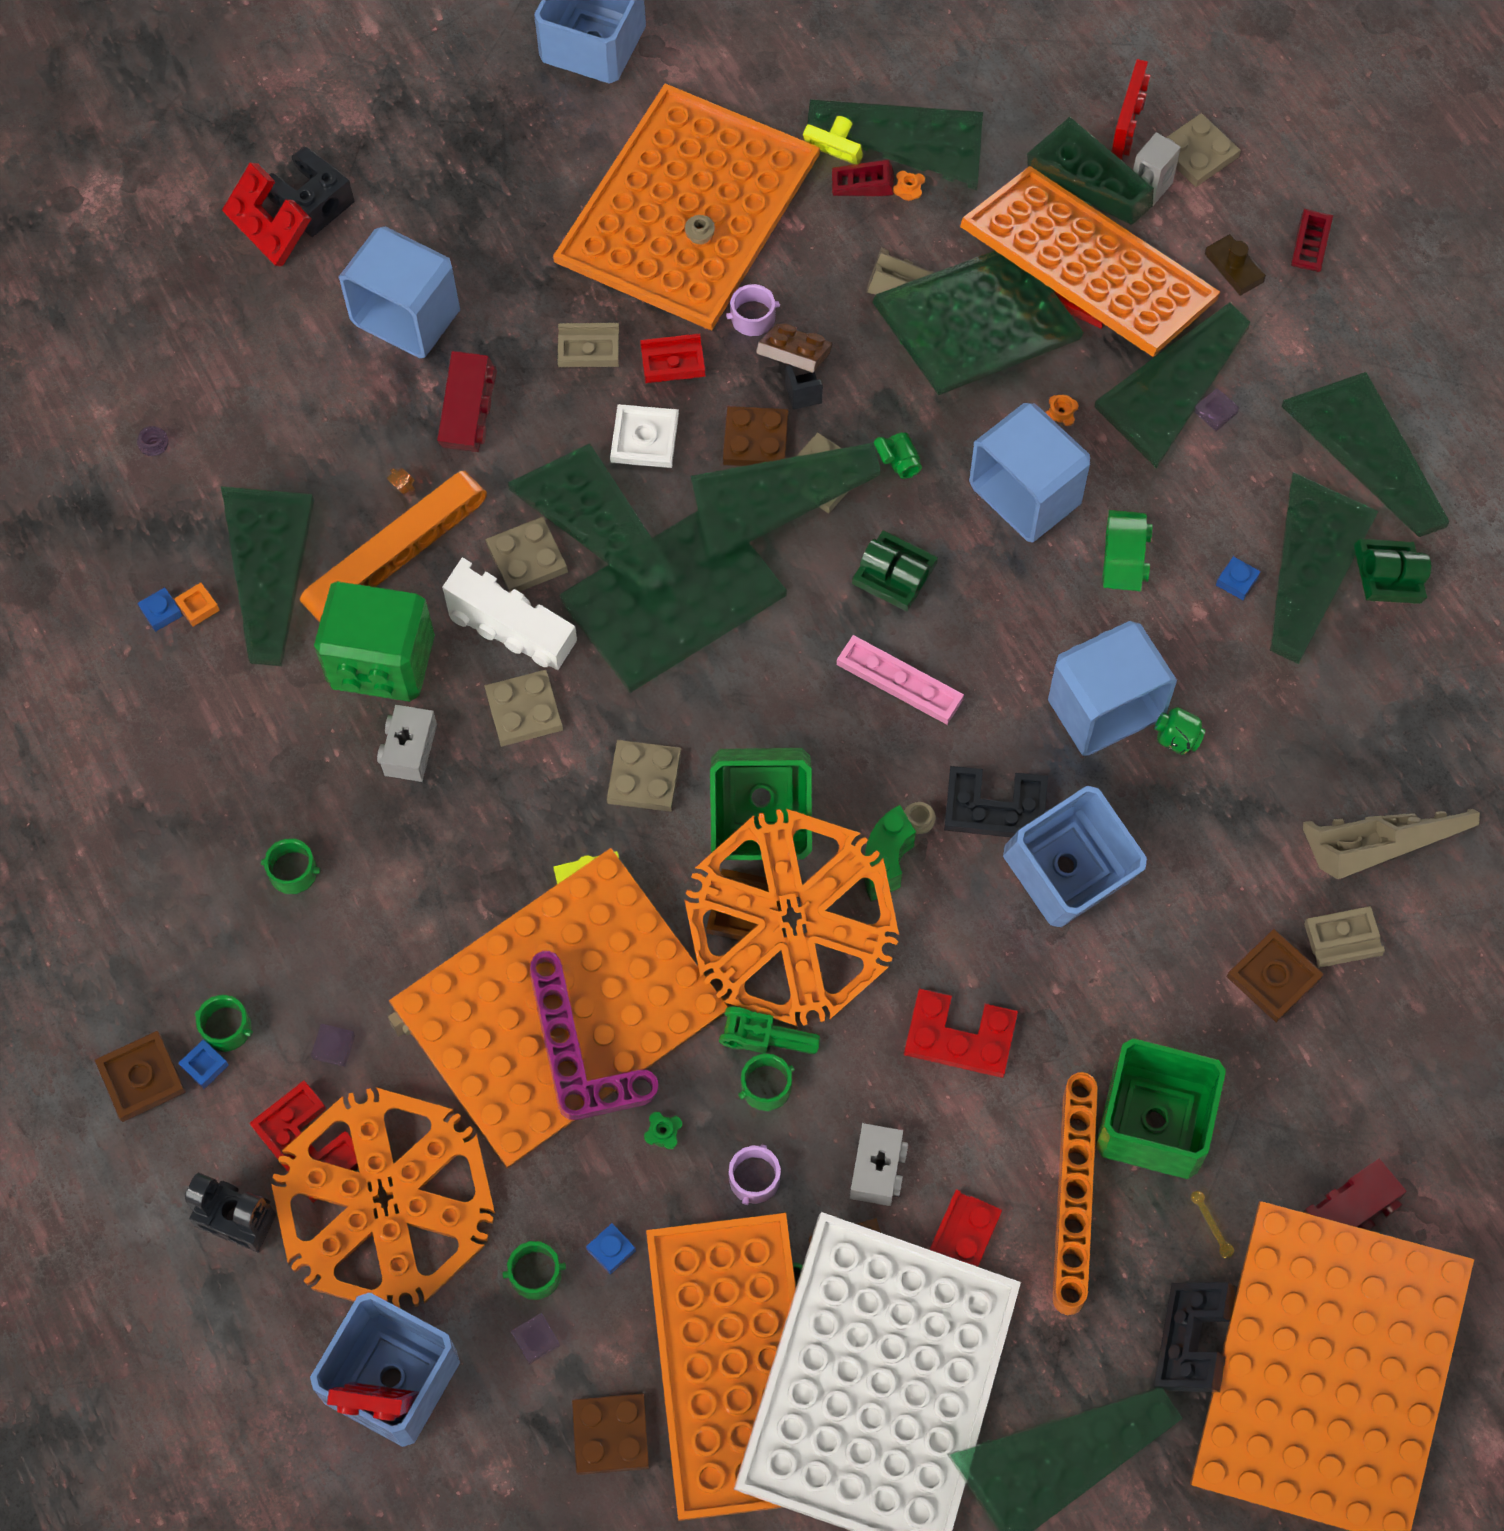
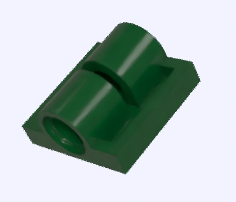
(894, 570)
(1392, 570)

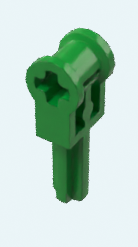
(757, 1032)

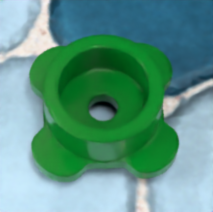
(665, 1139)

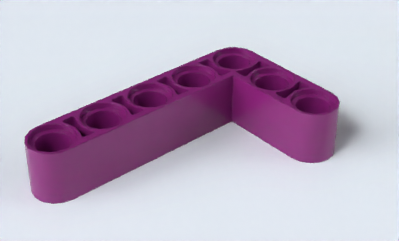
(571, 1052)

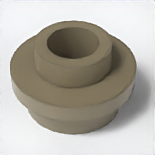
(703, 235)

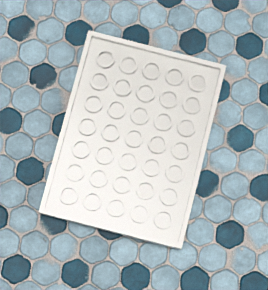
(877, 1382)

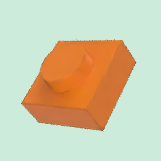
(196, 604)

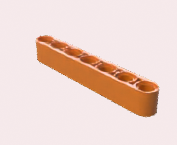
(400, 539)
(1071, 1208)

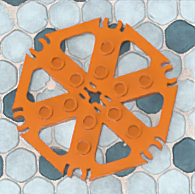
(821, 925)
(351, 1190)

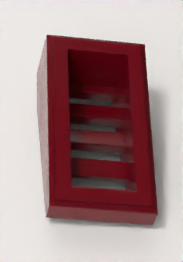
(863, 188)
(1314, 219)

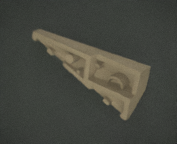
(893, 272)
(1368, 842)

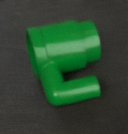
(900, 453)

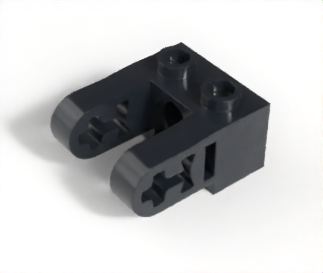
(322, 197)
(214, 1200)

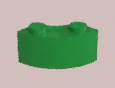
(1125, 550)
(892, 839)

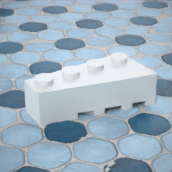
(507, 617)

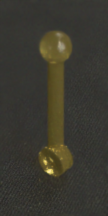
(1226, 1250)

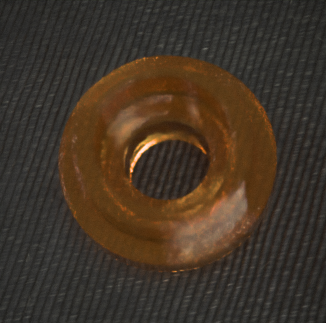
(401, 480)

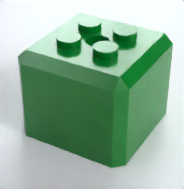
(374, 641)
(742, 771)
(1175, 1085)

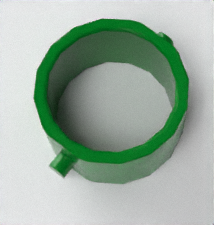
(284, 847)
(211, 1006)
(772, 1061)
(521, 1251)

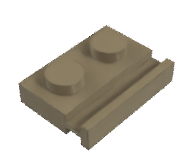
(588, 345)
(1344, 937)

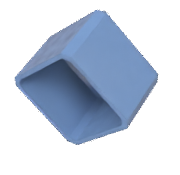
(589, 35)
(400, 291)
(1029, 471)
(1110, 687)
(1095, 841)
(383, 1338)

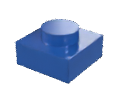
(1238, 578)
(160, 609)
(203, 1064)
(611, 1248)

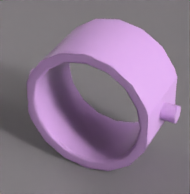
(750, 293)
(754, 1152)

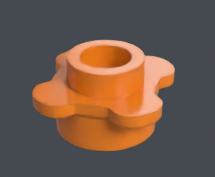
(905, 191)
(1065, 403)

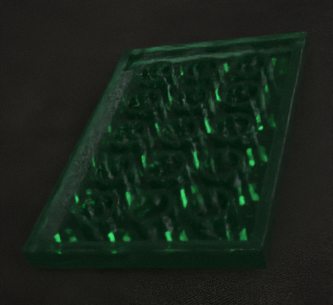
(975, 320)
(655, 630)

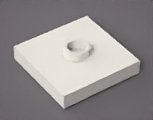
(644, 436)

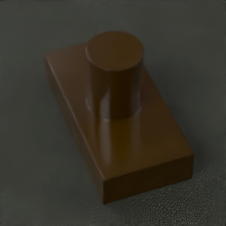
(1235, 264)

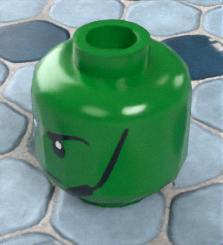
(1179, 730)

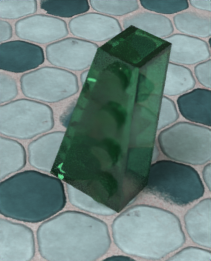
(1091, 172)

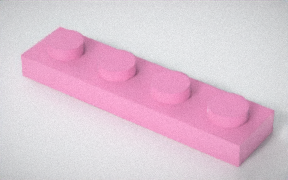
(900, 679)

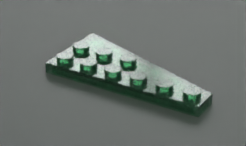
(913, 136)
(1163, 393)
(1363, 437)
(760, 497)
(591, 508)
(267, 555)
(1313, 560)
(1049, 1465)

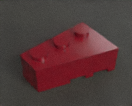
(466, 401)
(1362, 1198)

